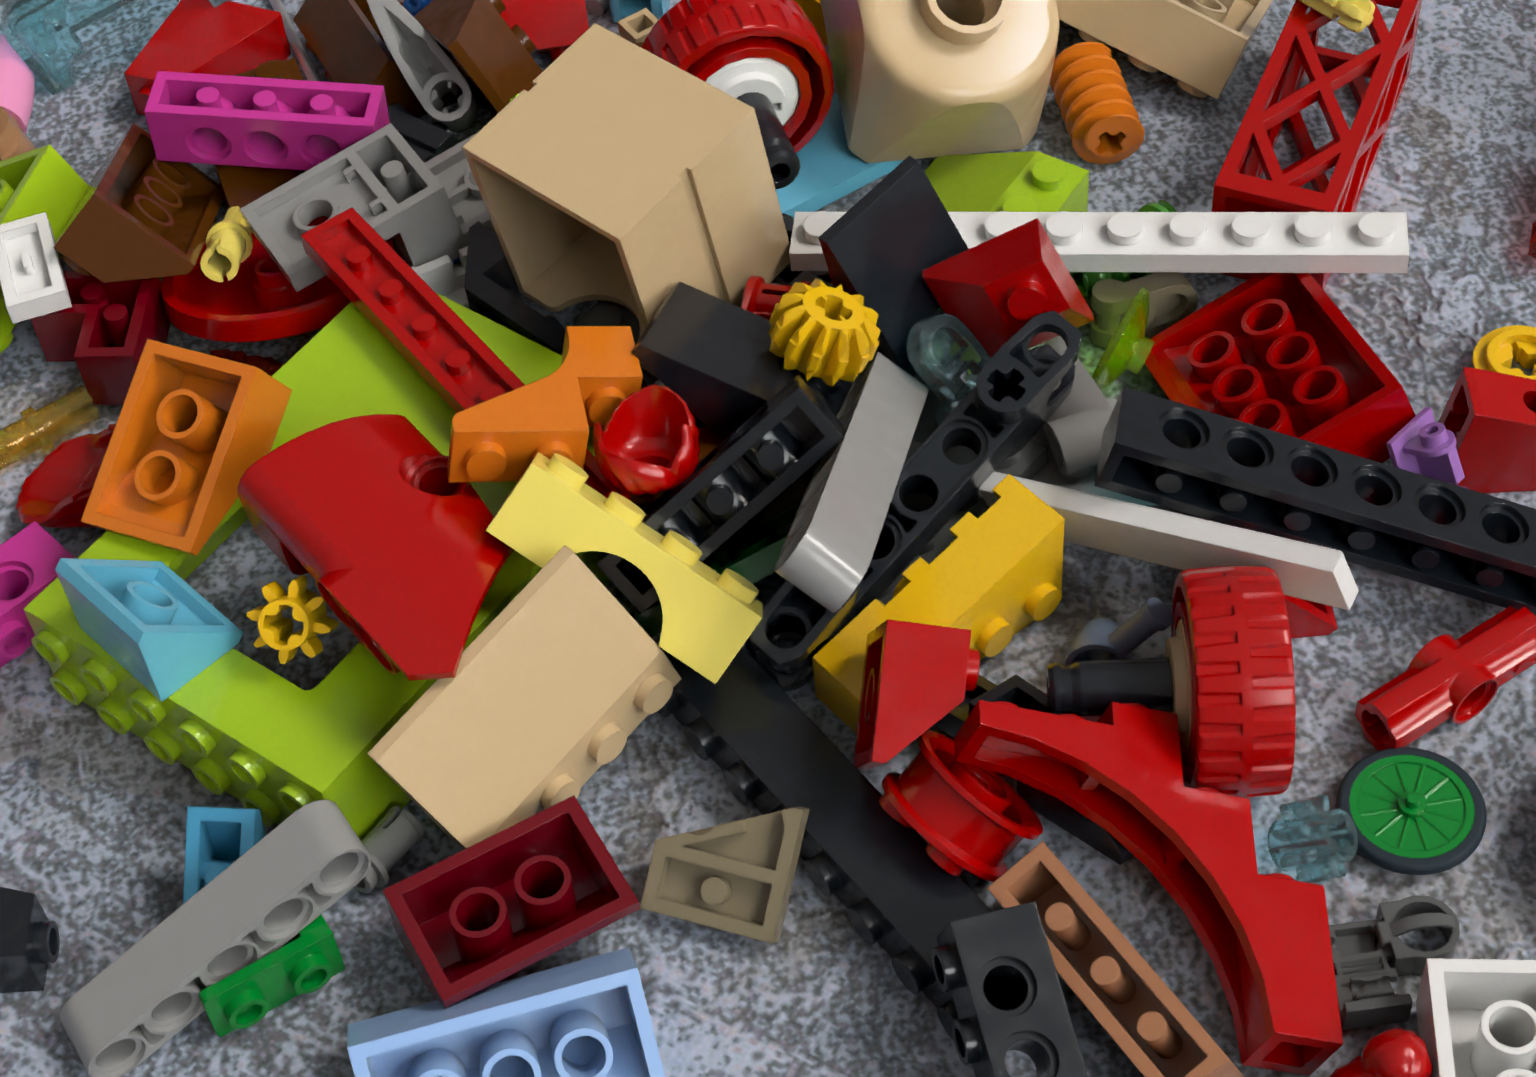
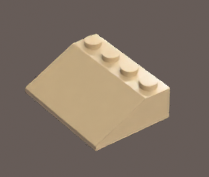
(1183, 38)
(530, 707)

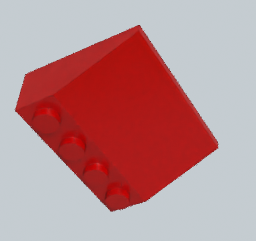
(1283, 362)

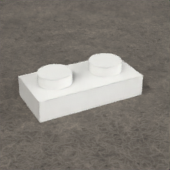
(31, 269)

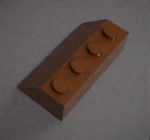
(140, 215)

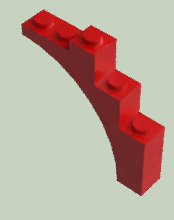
(1259, 929)

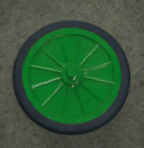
(1413, 810)

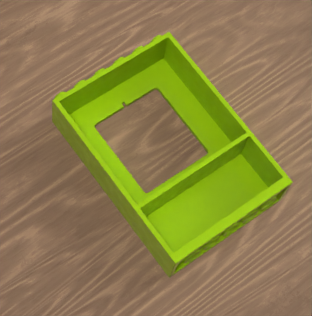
(236, 718)

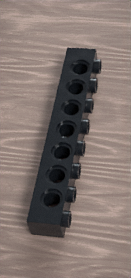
(1320, 498)

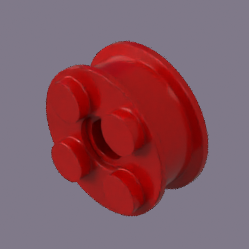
(959, 809)

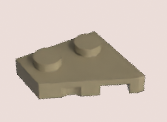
(729, 874)

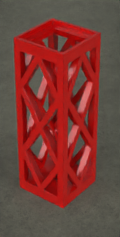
(1281, 100)

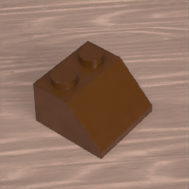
(483, 48)

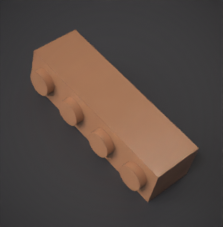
(1111, 974)

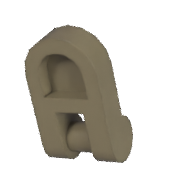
(1170, 301)

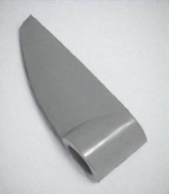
(424, 65)
(1079, 422)

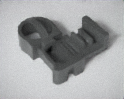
(1366, 970)

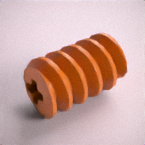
(1095, 104)

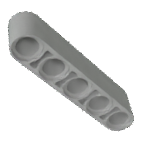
(216, 932)

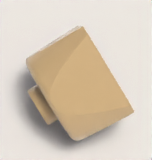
(940, 74)

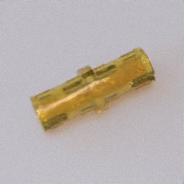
(44, 426)

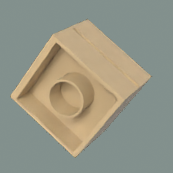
(628, 183)

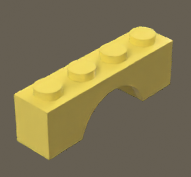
(702, 611)

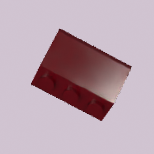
(508, 902)

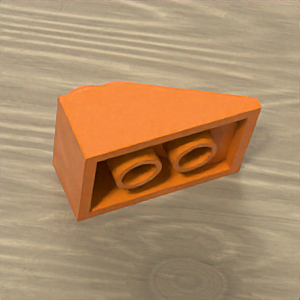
(183, 446)

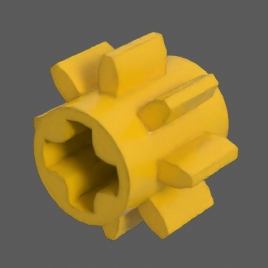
(278, 630)

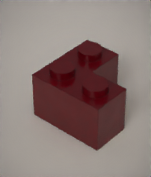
(104, 331)

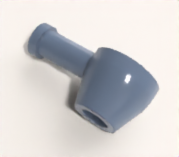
(1108, 641)

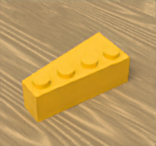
(988, 581)

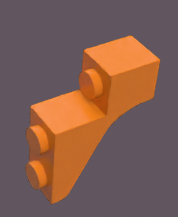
(548, 415)

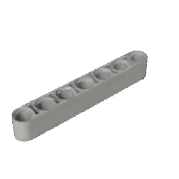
(853, 485)

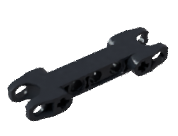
(993, 420)

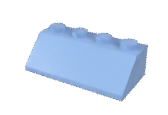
(549, 1023)

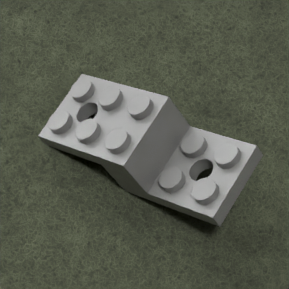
(401, 197)

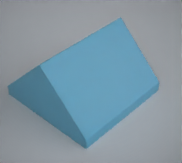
(147, 619)

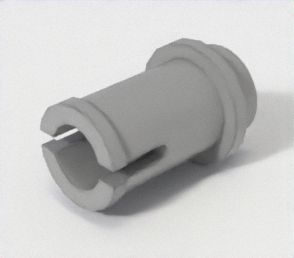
(388, 844)

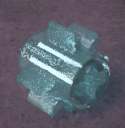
(1312, 840)

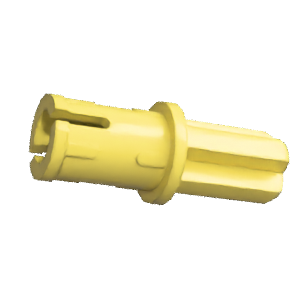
(227, 246)

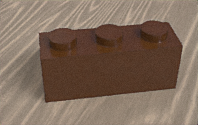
(354, 51)

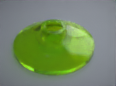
(1128, 346)

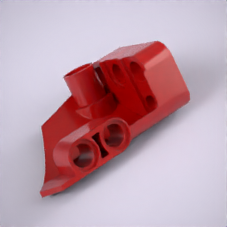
(381, 536)

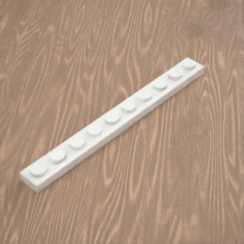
(1177, 240)

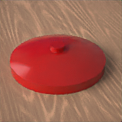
(252, 305)

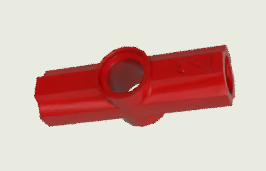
(1449, 680)

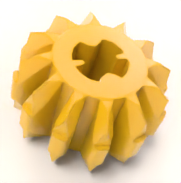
(823, 332)

